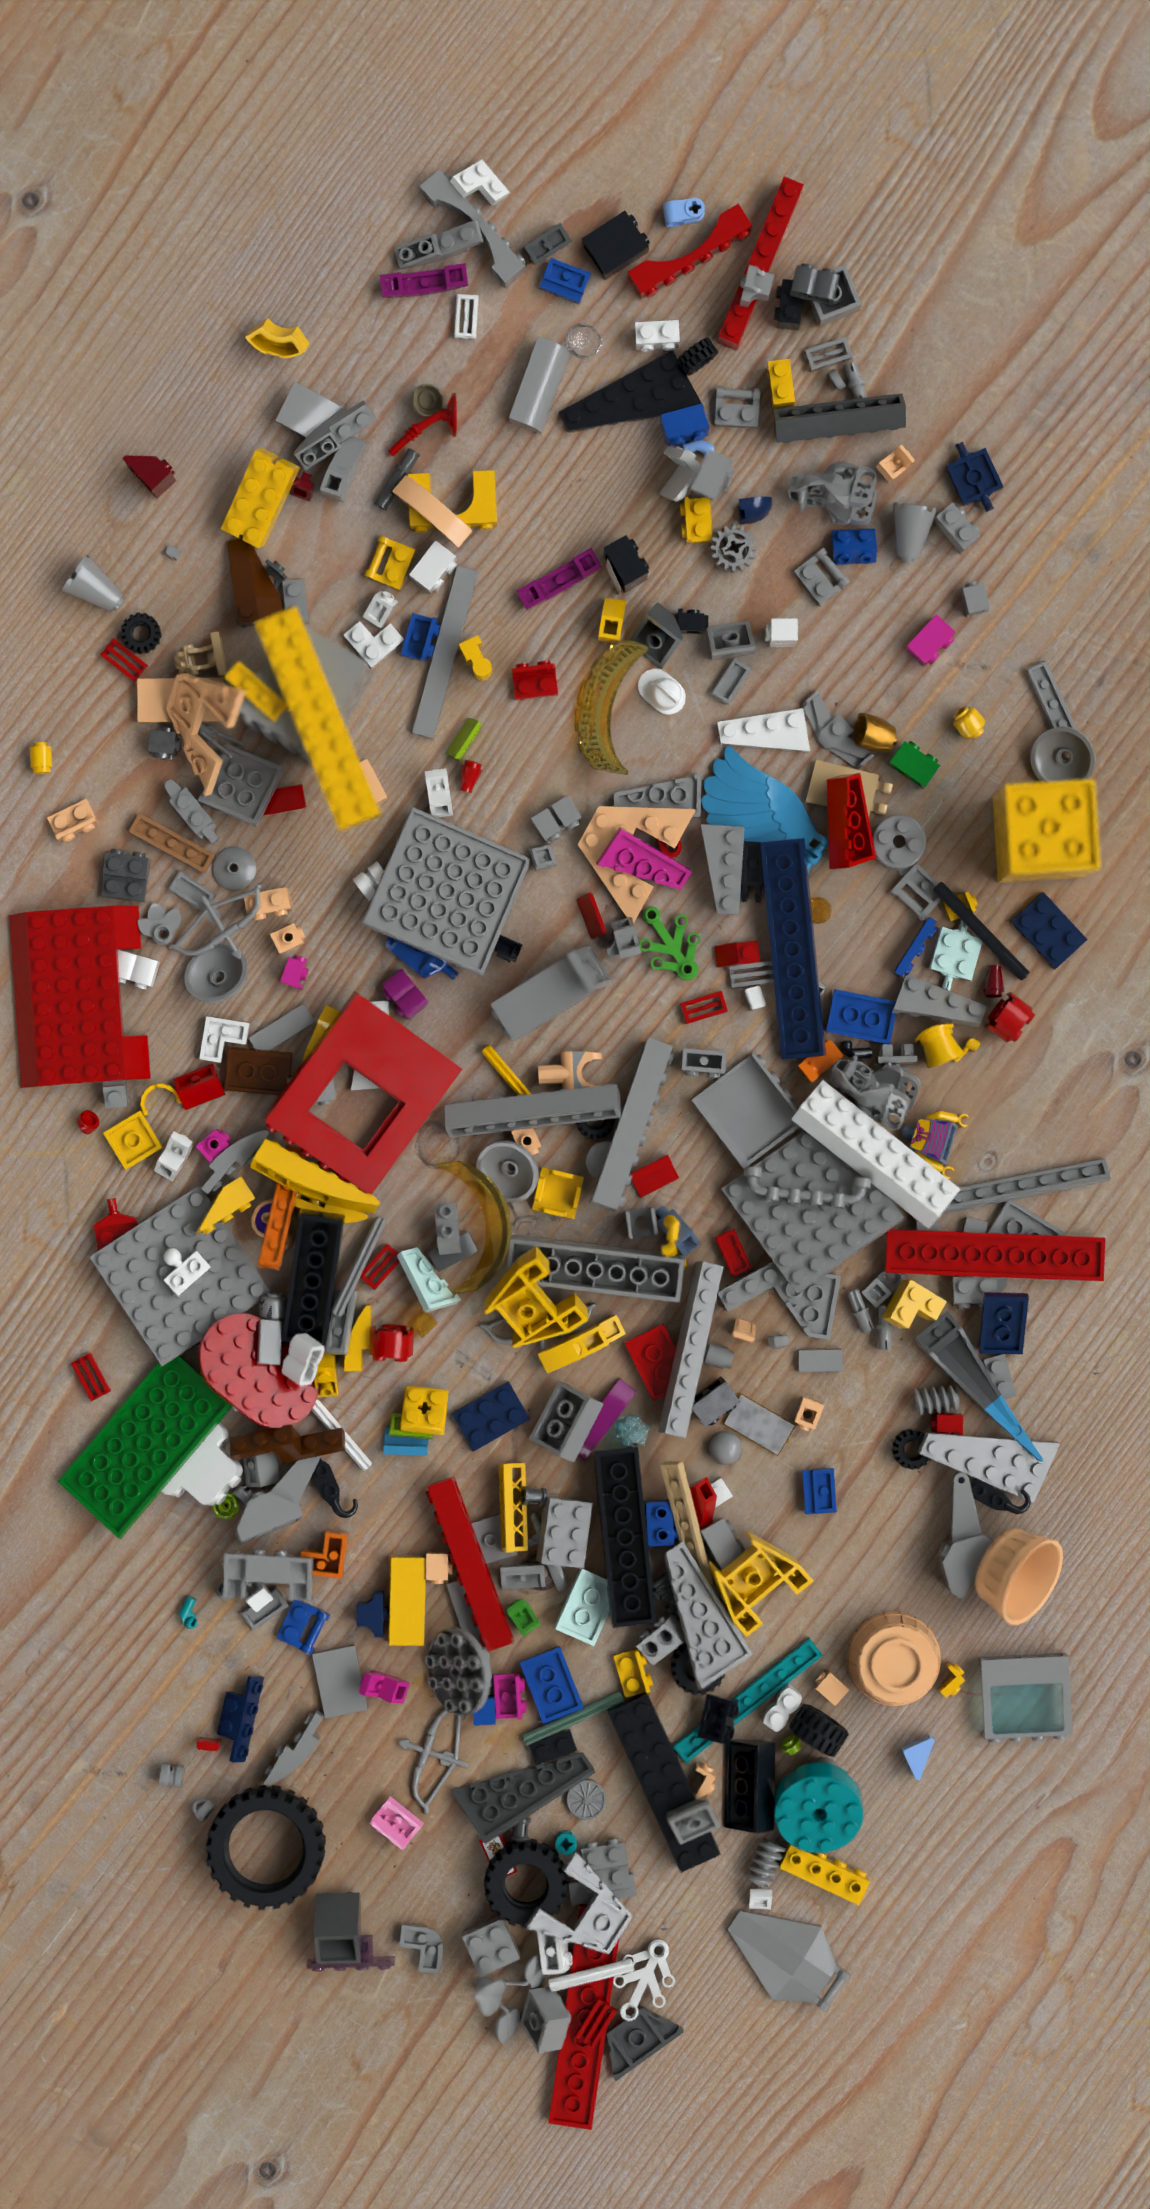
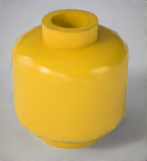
(969, 722)

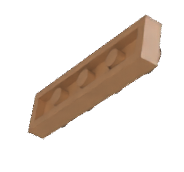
(172, 843)

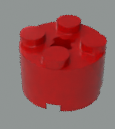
(1009, 1018)
(391, 1342)

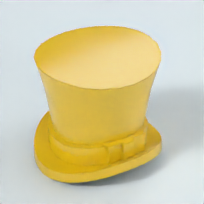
(939, 1044)

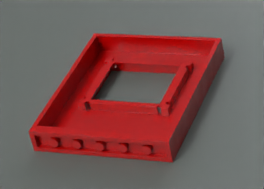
(385, 1056)

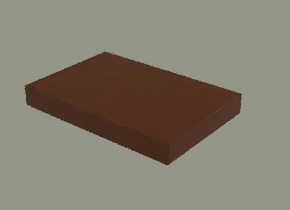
(257, 1070)

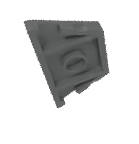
(638, 2040)

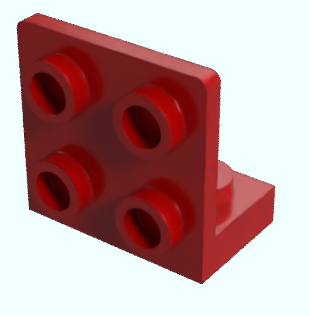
(534, 680)

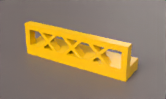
(507, 1508)

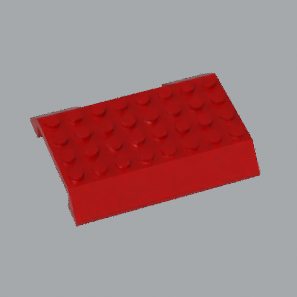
(72, 996)

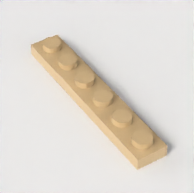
(684, 1513)

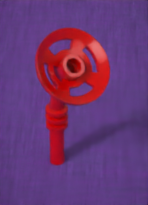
(447, 415)

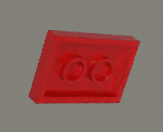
(653, 1356)

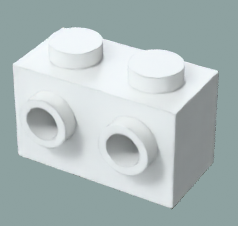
(657, 335)
(554, 1954)

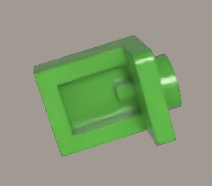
(523, 1616)

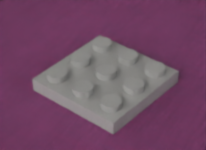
(243, 786)

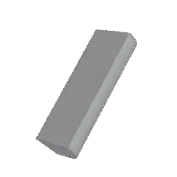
(539, 385)

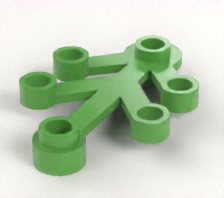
(672, 946)

